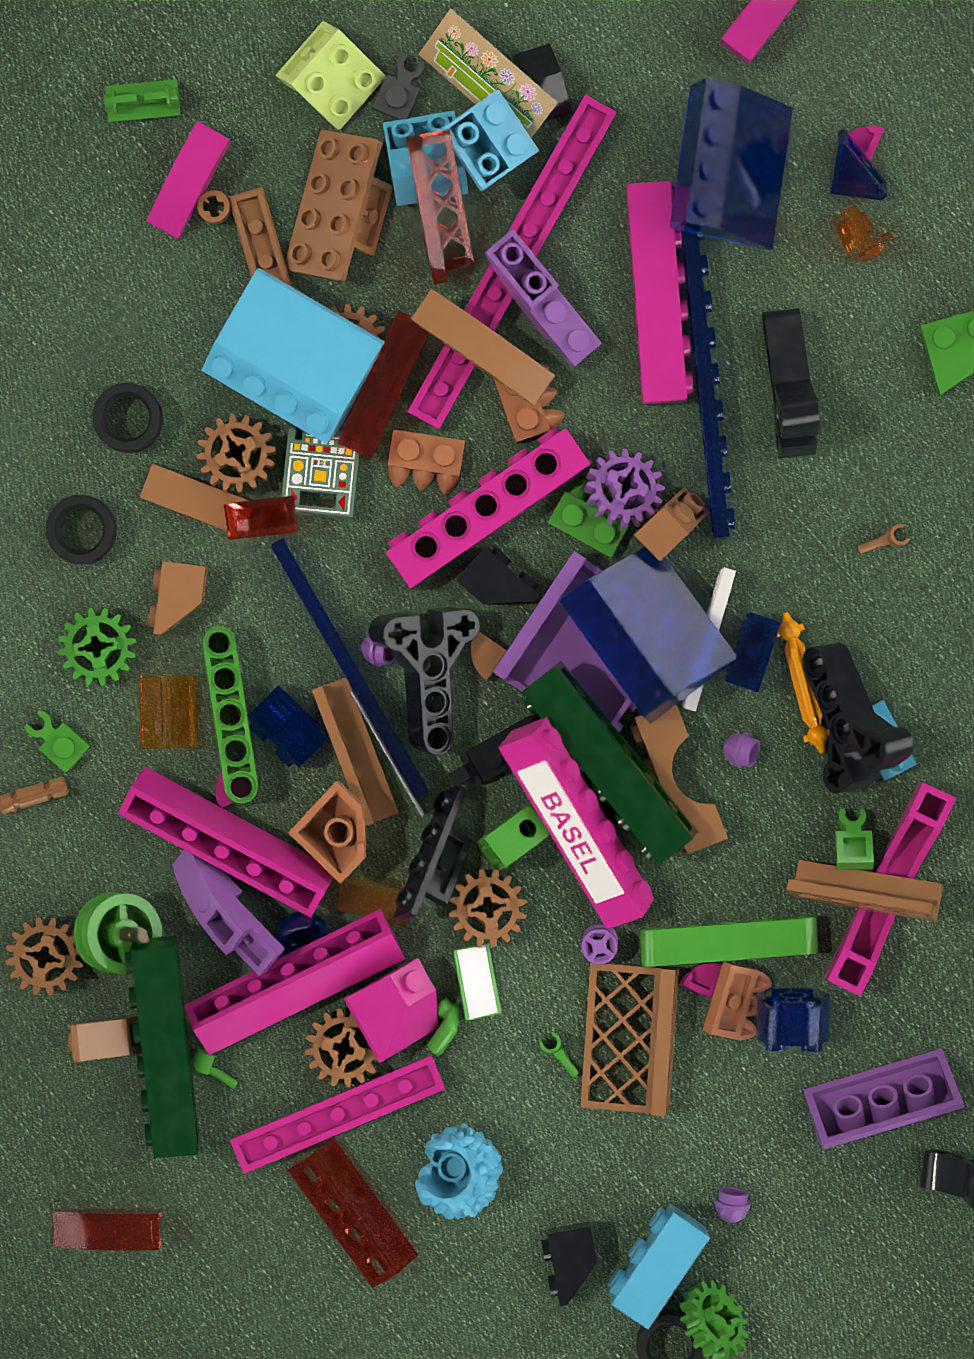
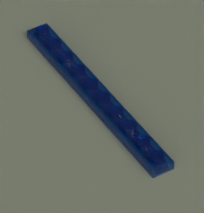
(706, 377)

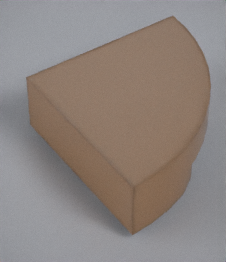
(486, 655)

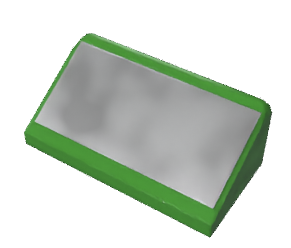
(476, 981)

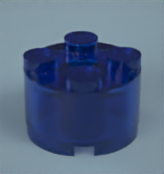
(793, 1019)

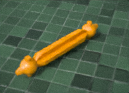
(809, 708)

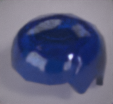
(299, 930)

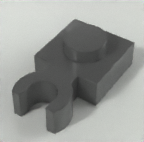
(398, 94)

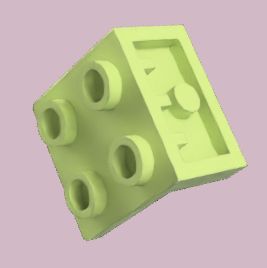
(331, 74)

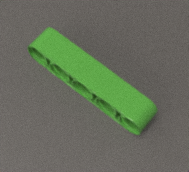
(229, 697)
(728, 941)

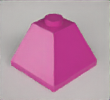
(395, 1009)

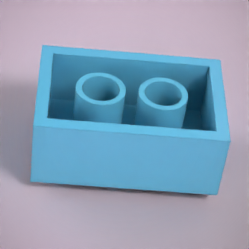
(657, 1264)

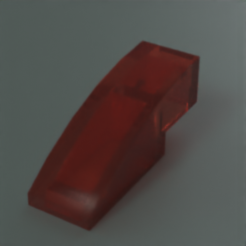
(107, 1229)

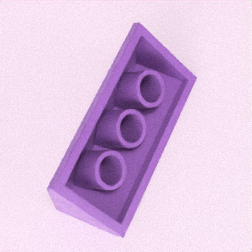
(882, 1099)

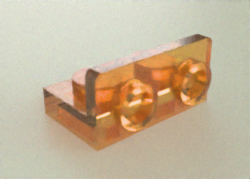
(853, 233)

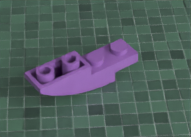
(540, 299)
(224, 918)

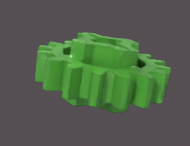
(94, 630)
(714, 1320)

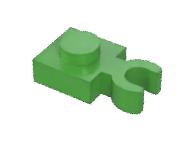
(61, 745)
(852, 844)

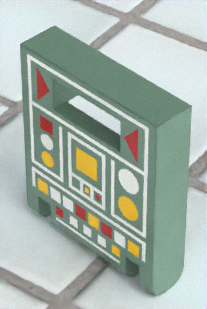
(320, 469)

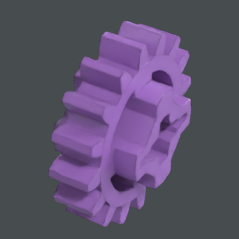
(609, 482)

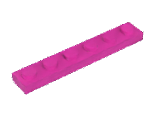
(337, 1114)

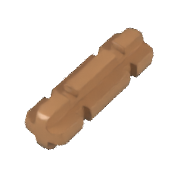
(33, 795)

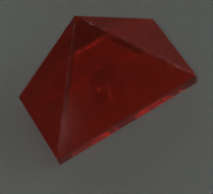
(261, 517)

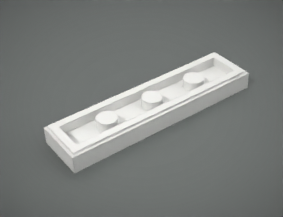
(715, 613)

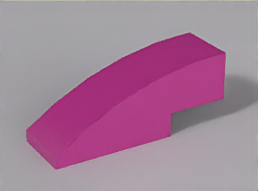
(755, 27)
(188, 179)

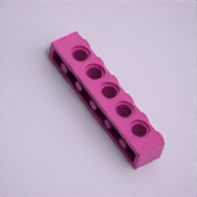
(569, 463)

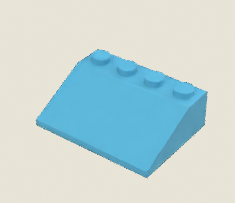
(293, 356)

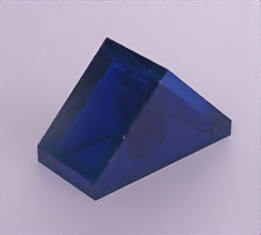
(853, 172)

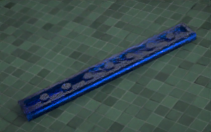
(350, 668)

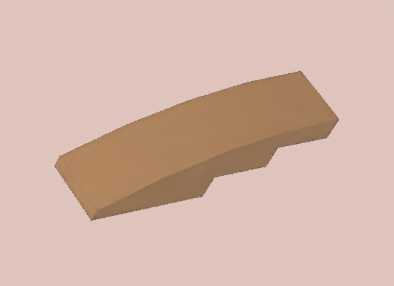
(482, 347)

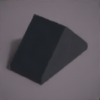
(545, 71)

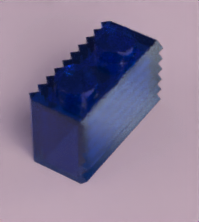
(754, 650)
(287, 727)

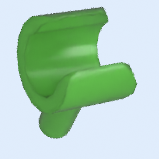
(560, 1055)
(203, 1064)

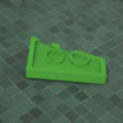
(950, 349)

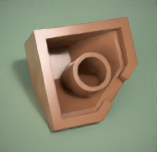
(334, 832)

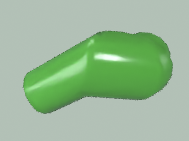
(448, 1029)

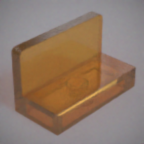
(167, 711)
(365, 896)

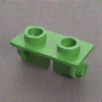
(142, 100)

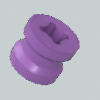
(596, 949)

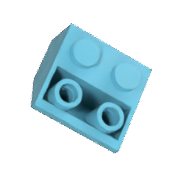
(490, 140)
(399, 156)

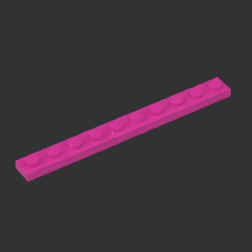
(533, 227)

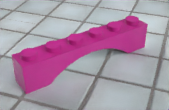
(902, 858)

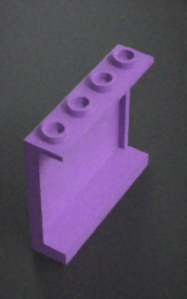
(554, 637)

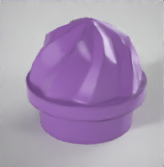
(375, 655)
(742, 749)
(732, 1204)

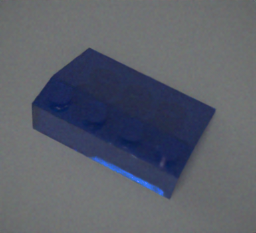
(731, 164)
(649, 632)

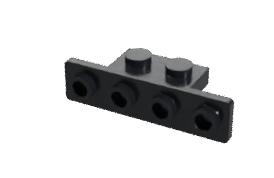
(439, 859)

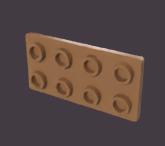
(339, 207)

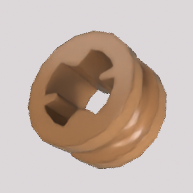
(206, 215)

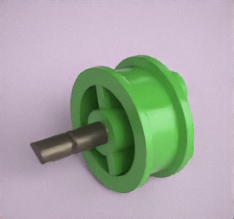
(109, 927)

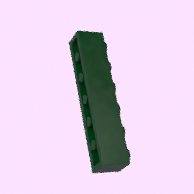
(610, 764)
(164, 1047)

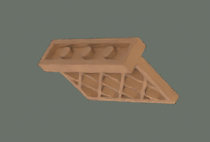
(661, 1039)

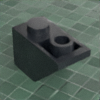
(494, 582)
(572, 1258)

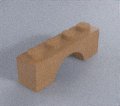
(661, 742)

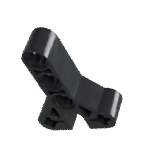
(792, 391)
(442, 649)
(858, 737)
(949, 1174)

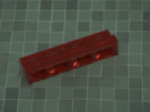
(429, 214)
(384, 386)
(357, 1210)

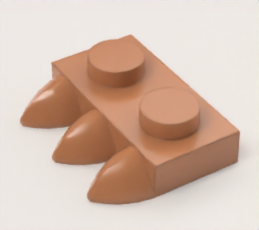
(526, 419)
(425, 457)
(734, 1001)

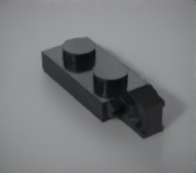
(485, 759)

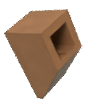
(672, 523)
(179, 594)
(103, 1038)

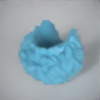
(460, 1172)

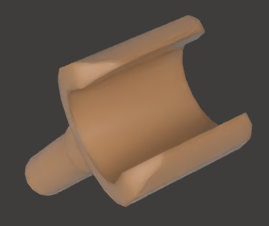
(887, 539)

